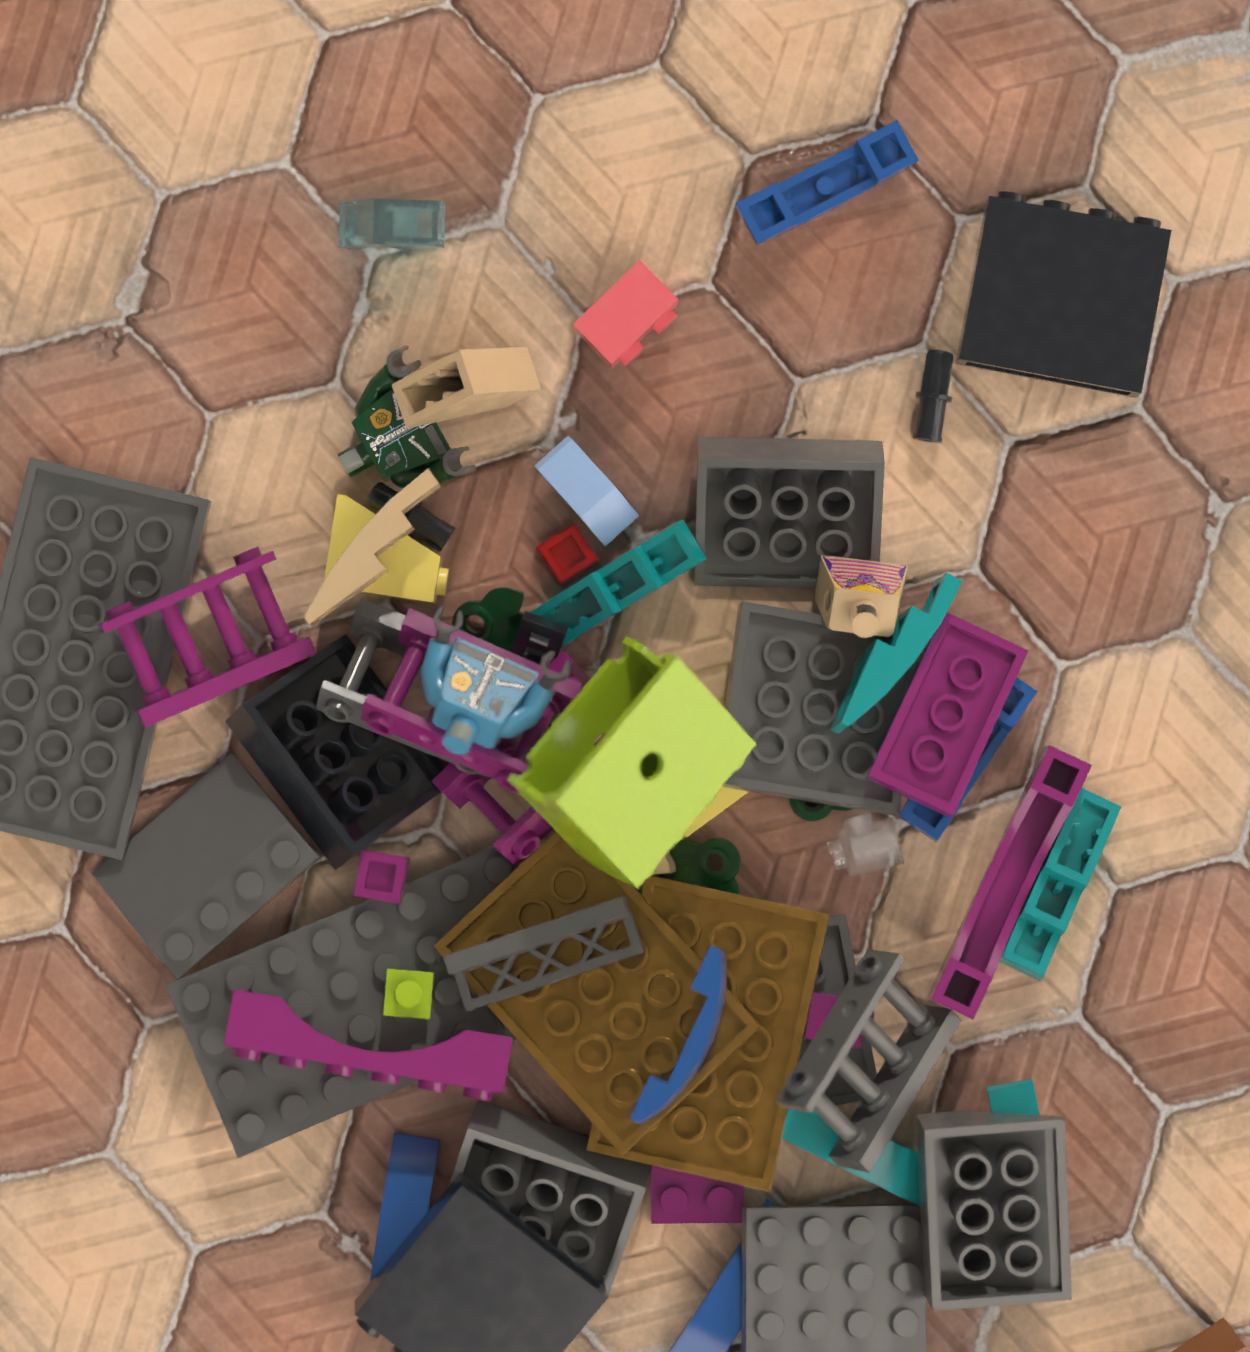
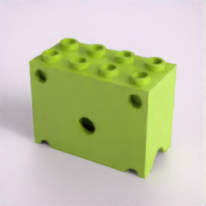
(650, 773)

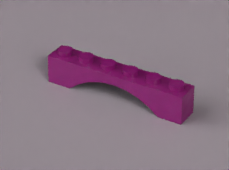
(1008, 880)
(465, 1059)

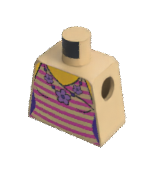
(860, 595)

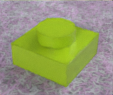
(408, 993)

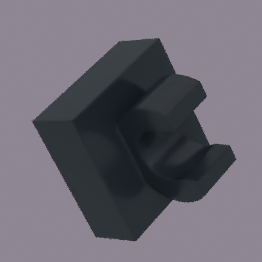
(538, 637)

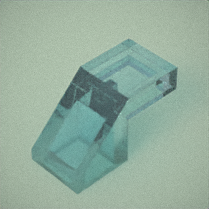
(392, 224)

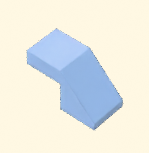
(586, 490)

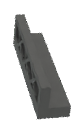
(539, 936)

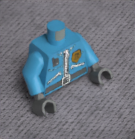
(481, 693)

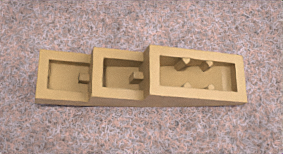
(359, 562)

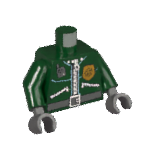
(387, 443)

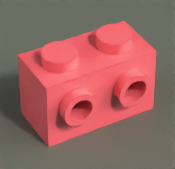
(627, 316)

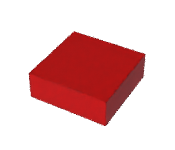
(567, 554)

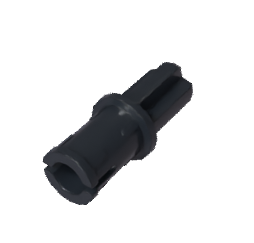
(933, 396)
(425, 524)

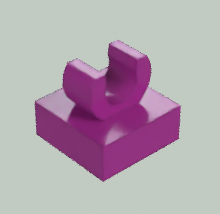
(381, 876)

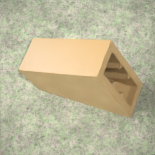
(466, 385)

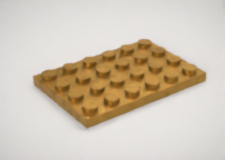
(772, 957)
(608, 1025)

